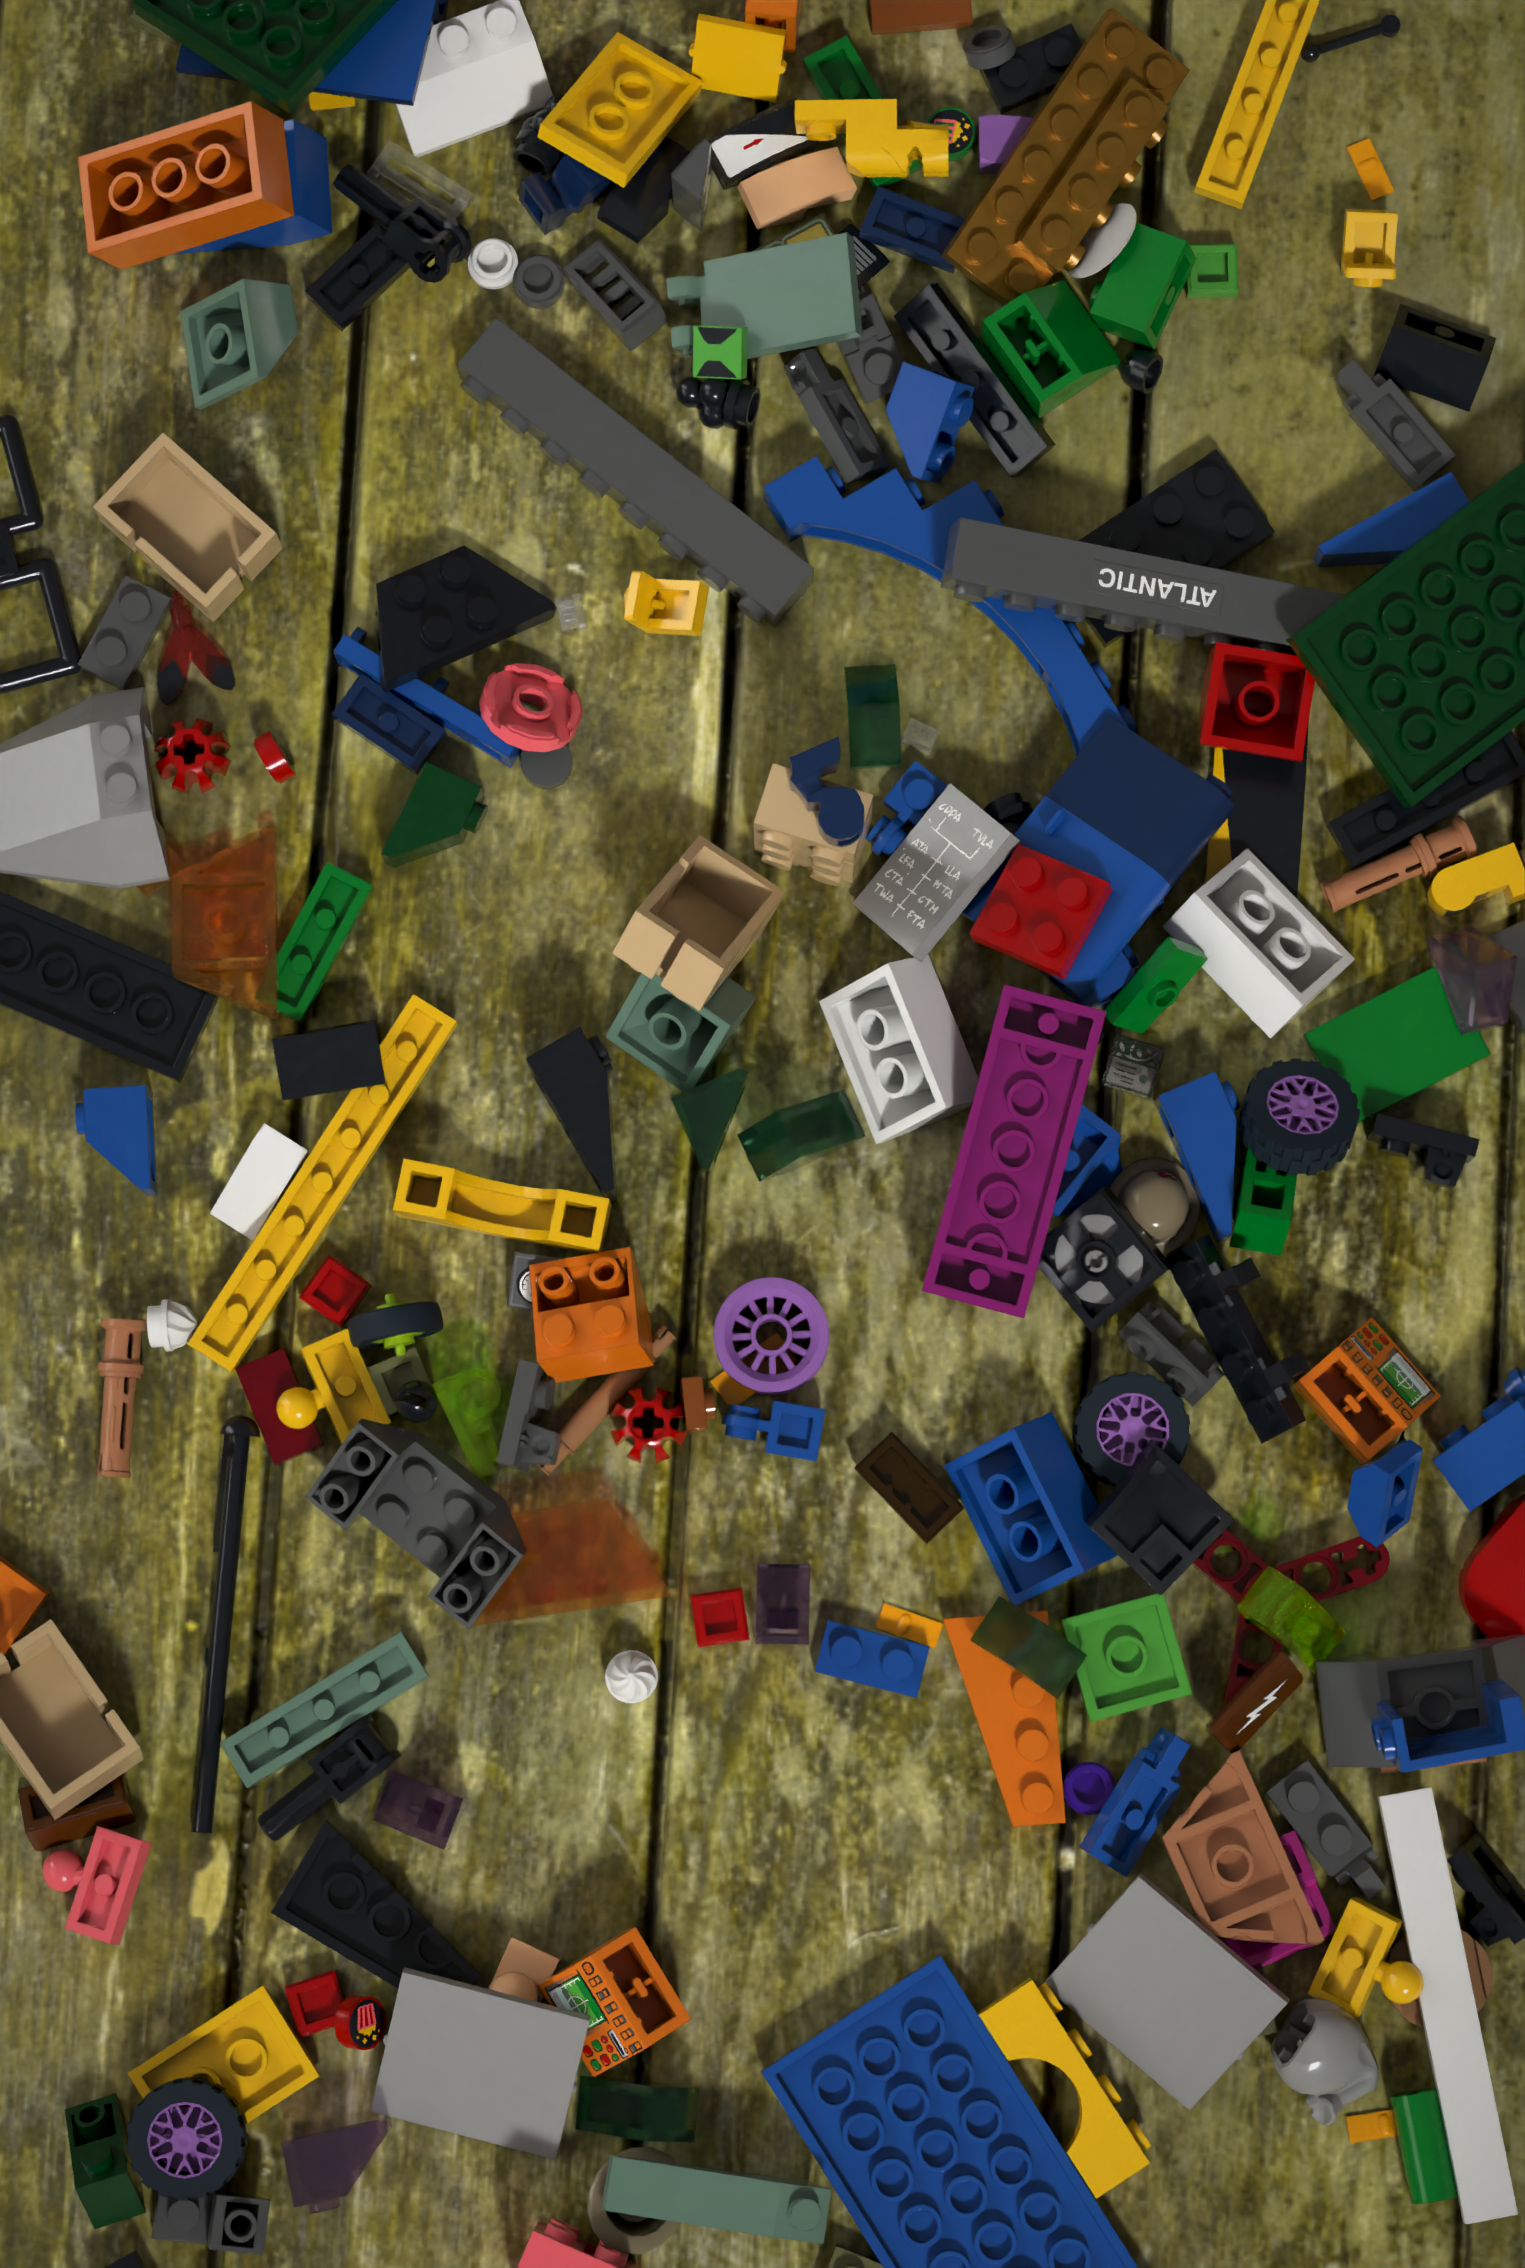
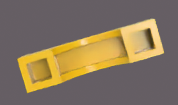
(502, 1209)
(1102, 2144)

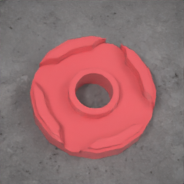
(525, 728)

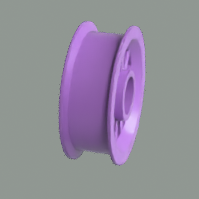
(770, 1289)

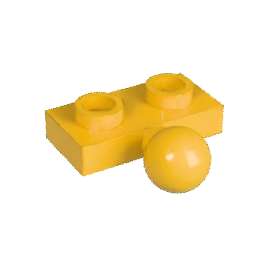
(341, 1388)
(1358, 1961)

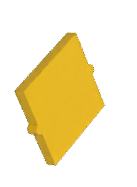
(738, 57)

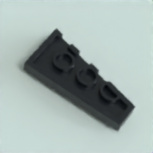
(363, 1916)

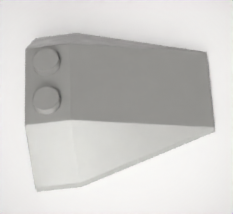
(83, 797)

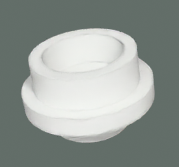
(492, 263)

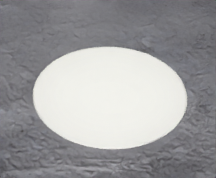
(1106, 242)

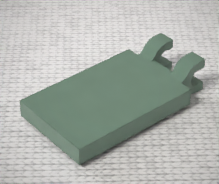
(783, 293)

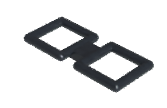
(39, 570)

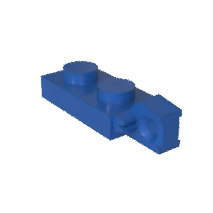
(1137, 1803)

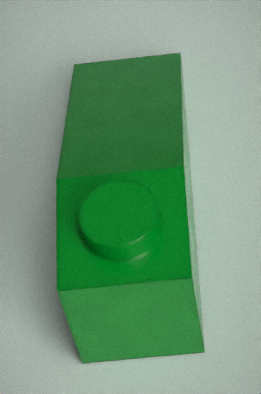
(1262, 1207)

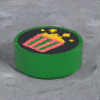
(960, 130)

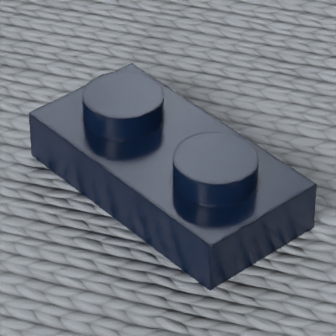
(910, 227)
(389, 724)

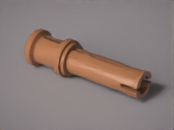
(1421, 857)
(120, 1370)

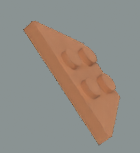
(1237, 1864)

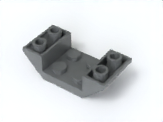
(428, 1509)
(1428, 1690)

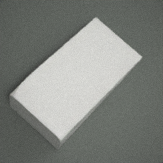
(259, 1181)

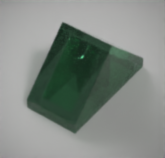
(873, 716)
(708, 1113)
(1028, 1647)

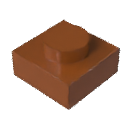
(697, 1403)

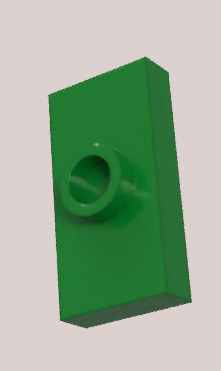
(1155, 985)

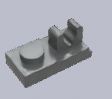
(874, 357)

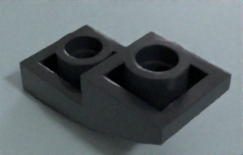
(646, 196)

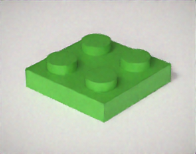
(1129, 1657)

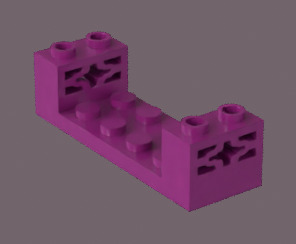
(1014, 1151)

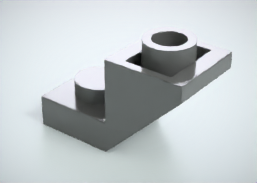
(219, 2220)

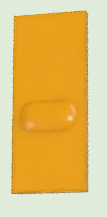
(1370, 169)
(909, 1625)
(1371, 2126)

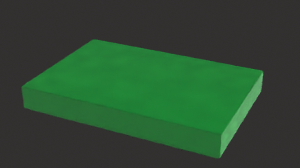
(1396, 1044)

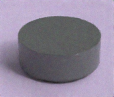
(989, 47)
(538, 281)
(547, 769)

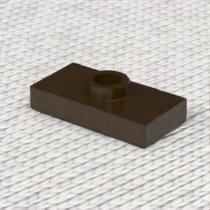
(909, 1488)

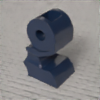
(564, 193)
(839, 808)

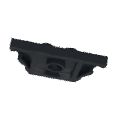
(448, 613)

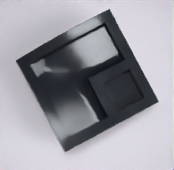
(1158, 1518)

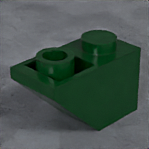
(101, 2164)

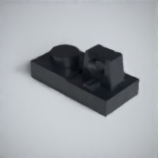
(1443, 1150)
(1504, 1903)

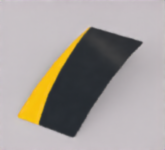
(1265, 816)

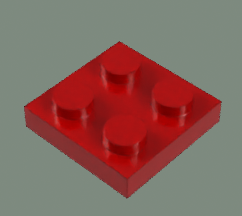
(1041, 911)

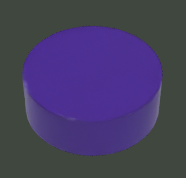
(1088, 1787)

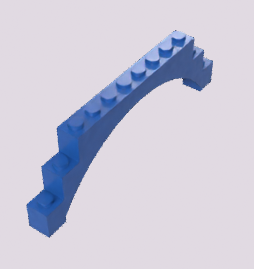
(889, 521)

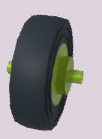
(395, 1324)

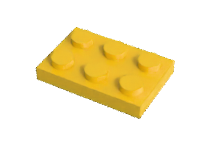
(620, 109)
(242, 2049)

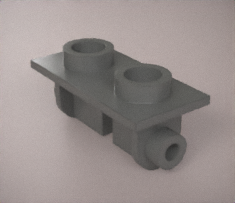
(1152, 1339)

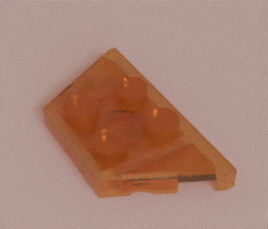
(230, 925)
(573, 1562)

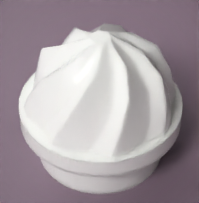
(170, 1325)
(631, 1676)

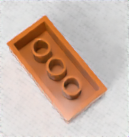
(186, 185)

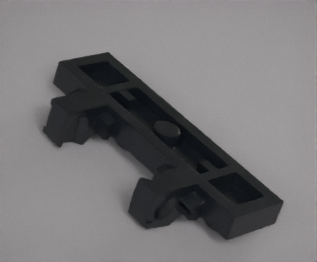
(1235, 1338)

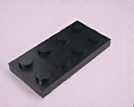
(1190, 519)

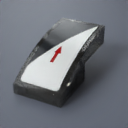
(757, 144)

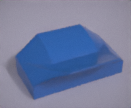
(1090, 1162)
(1385, 1492)

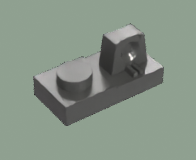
(522, 1438)

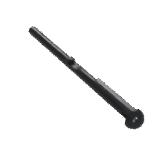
(227, 1537)

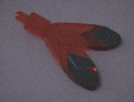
(190, 644)

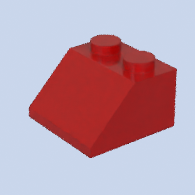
(1255, 702)

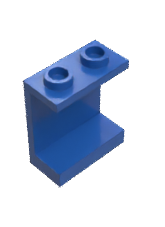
(1501, 1736)

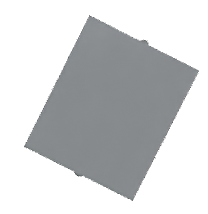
(1166, 1991)
(480, 2063)

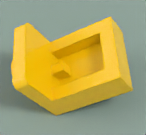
(1369, 246)
(665, 605)

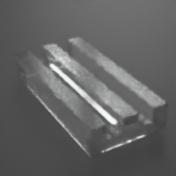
(392, 150)

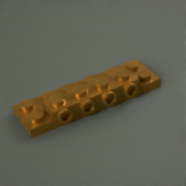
(1069, 162)

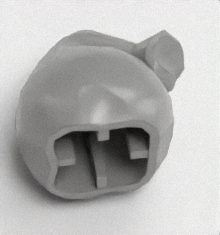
(1325, 2056)

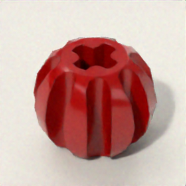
(205, 763)
(637, 1413)

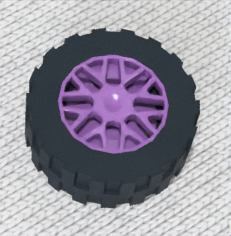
(1303, 1093)
(1122, 1418)
(187, 2138)

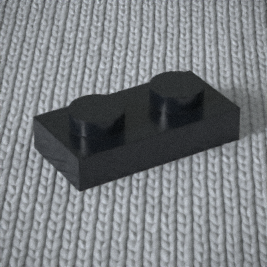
(1032, 69)
(357, 278)

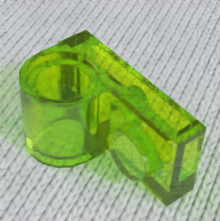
(478, 1447)
(1291, 1617)

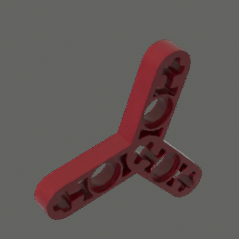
(1251, 1569)

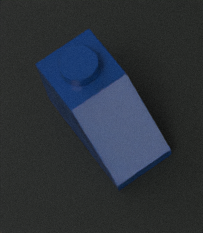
(121, 1129)

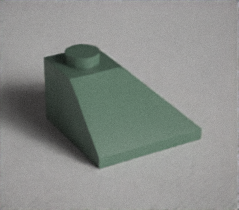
(237, 337)
(674, 1035)

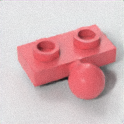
(104, 1883)

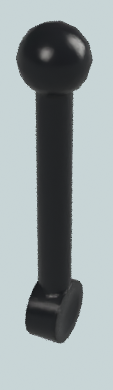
(1388, 27)

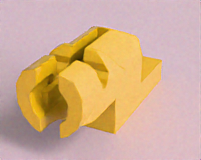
(873, 137)

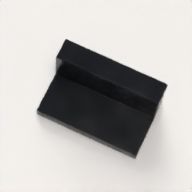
(1435, 357)
(329, 1059)

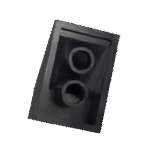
(579, 1093)

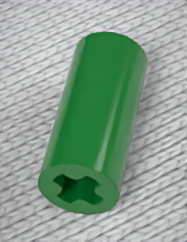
(1423, 2146)

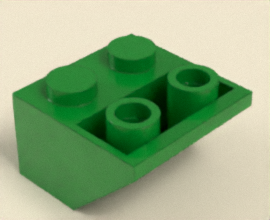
(1048, 346)

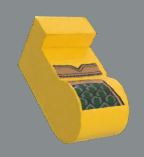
(1478, 879)

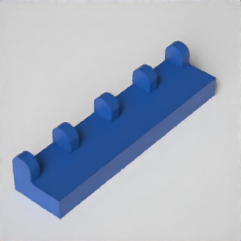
(427, 700)

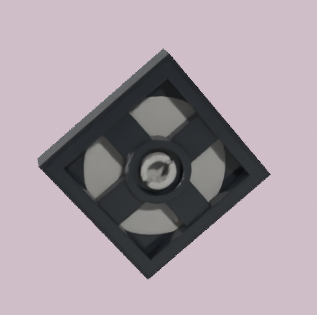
(1100, 1259)

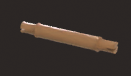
(603, 1401)

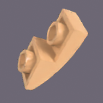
(792, 187)

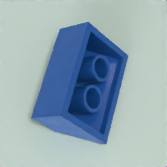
(1030, 1508)

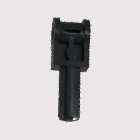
(412, 231)
(338, 1773)

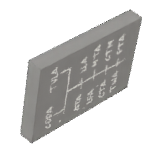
(936, 872)

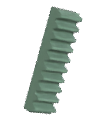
(324, 1710)

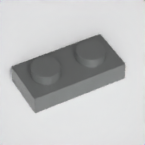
(125, 633)

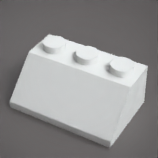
(475, 78)
(1259, 942)
(901, 1048)

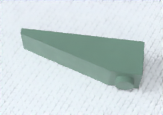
(717, 2198)

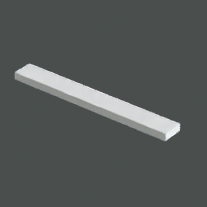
(1448, 2006)

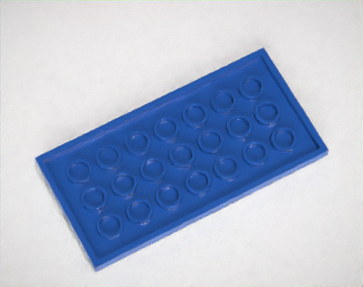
(939, 2138)

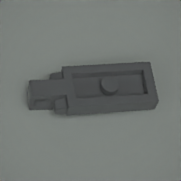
(836, 418)
(1393, 425)
(1326, 1828)

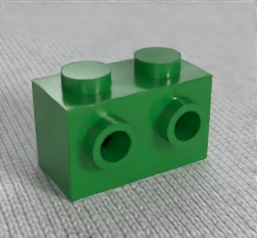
(1142, 286)

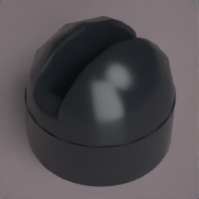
(1142, 371)
(414, 1412)

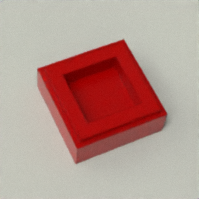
(335, 1291)
(719, 1617)
(315, 2002)

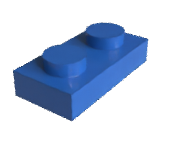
(872, 1659)

